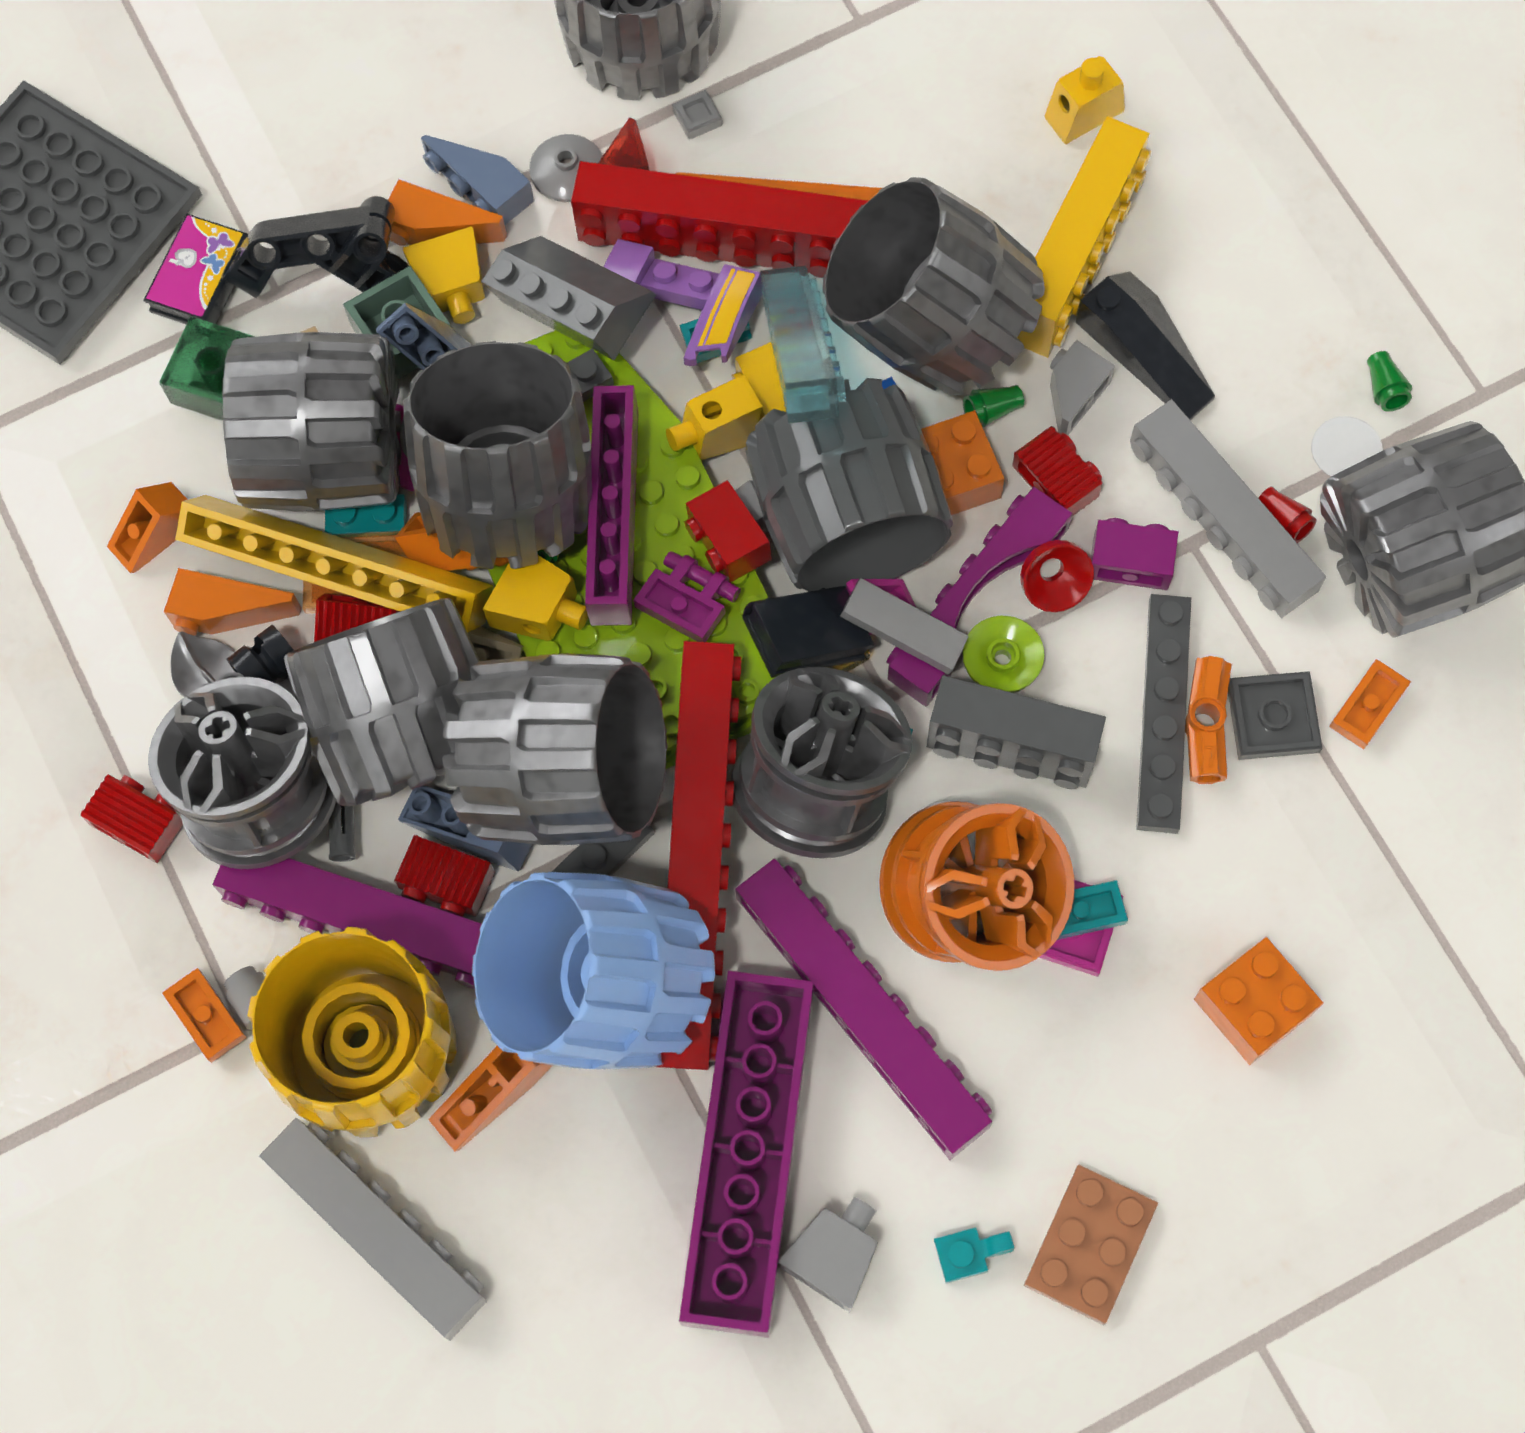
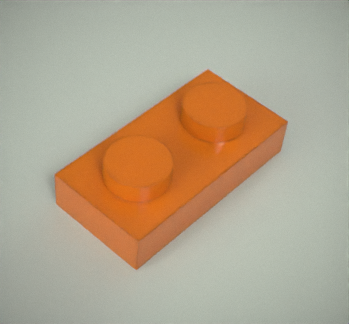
(1370, 704)
(204, 1015)

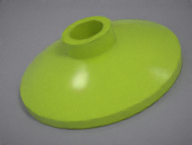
(1007, 637)

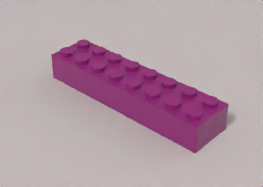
(747, 1155)

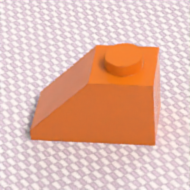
(147, 525)

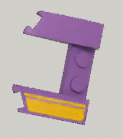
(724, 298)

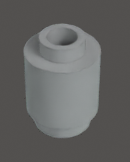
(240, 988)

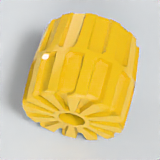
(324, 996)

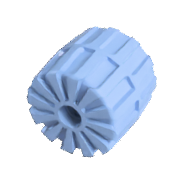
(591, 971)

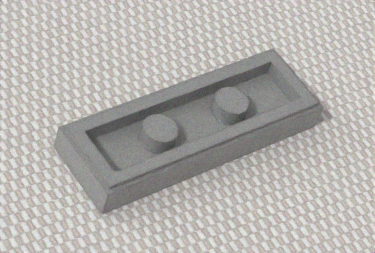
(904, 626)

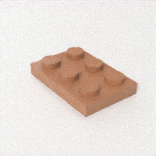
(1091, 1244)

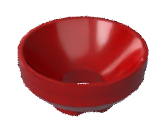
(1064, 588)

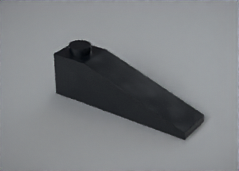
(1143, 338)

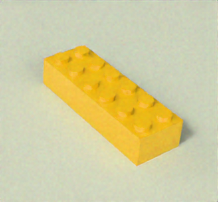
(1086, 228)

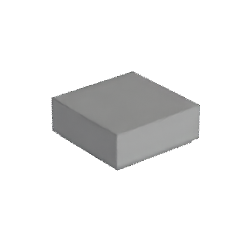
(697, 114)

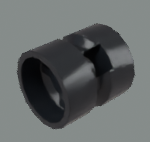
(265, 658)

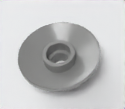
(553, 177)

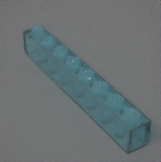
(802, 345)

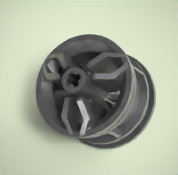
(820, 762)
(241, 772)

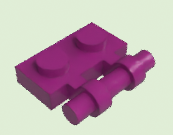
(681, 606)

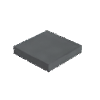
(1274, 715)

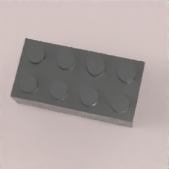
(1014, 733)

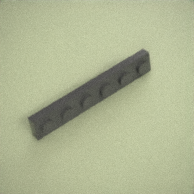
(1164, 714)

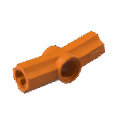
(1207, 743)

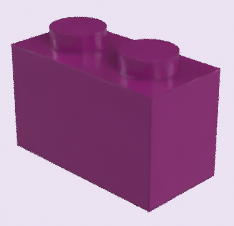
(1134, 553)

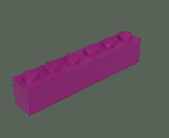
(612, 506)

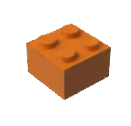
(964, 462)
(1258, 1000)

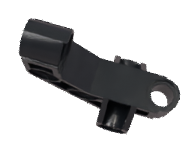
(353, 249)

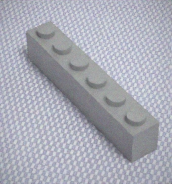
(1226, 509)
(373, 1228)

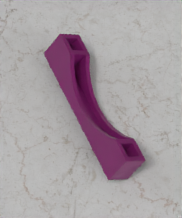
(1030, 523)

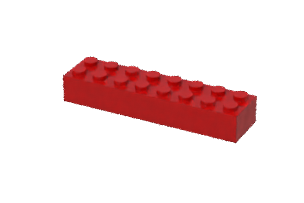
(708, 217)

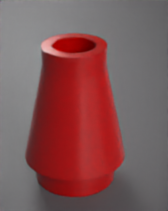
(1290, 514)

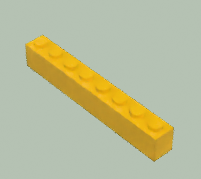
(326, 559)

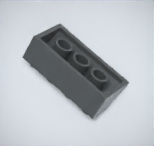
(569, 293)

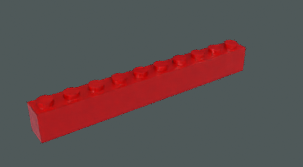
(698, 814)

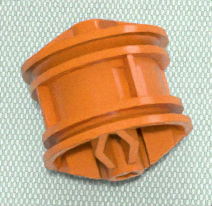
(1016, 881)

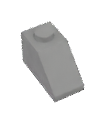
(1077, 383)

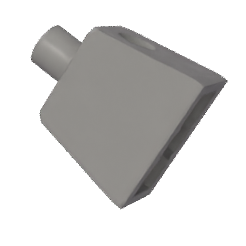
(833, 1254)

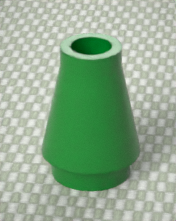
(1389, 384)
(993, 403)

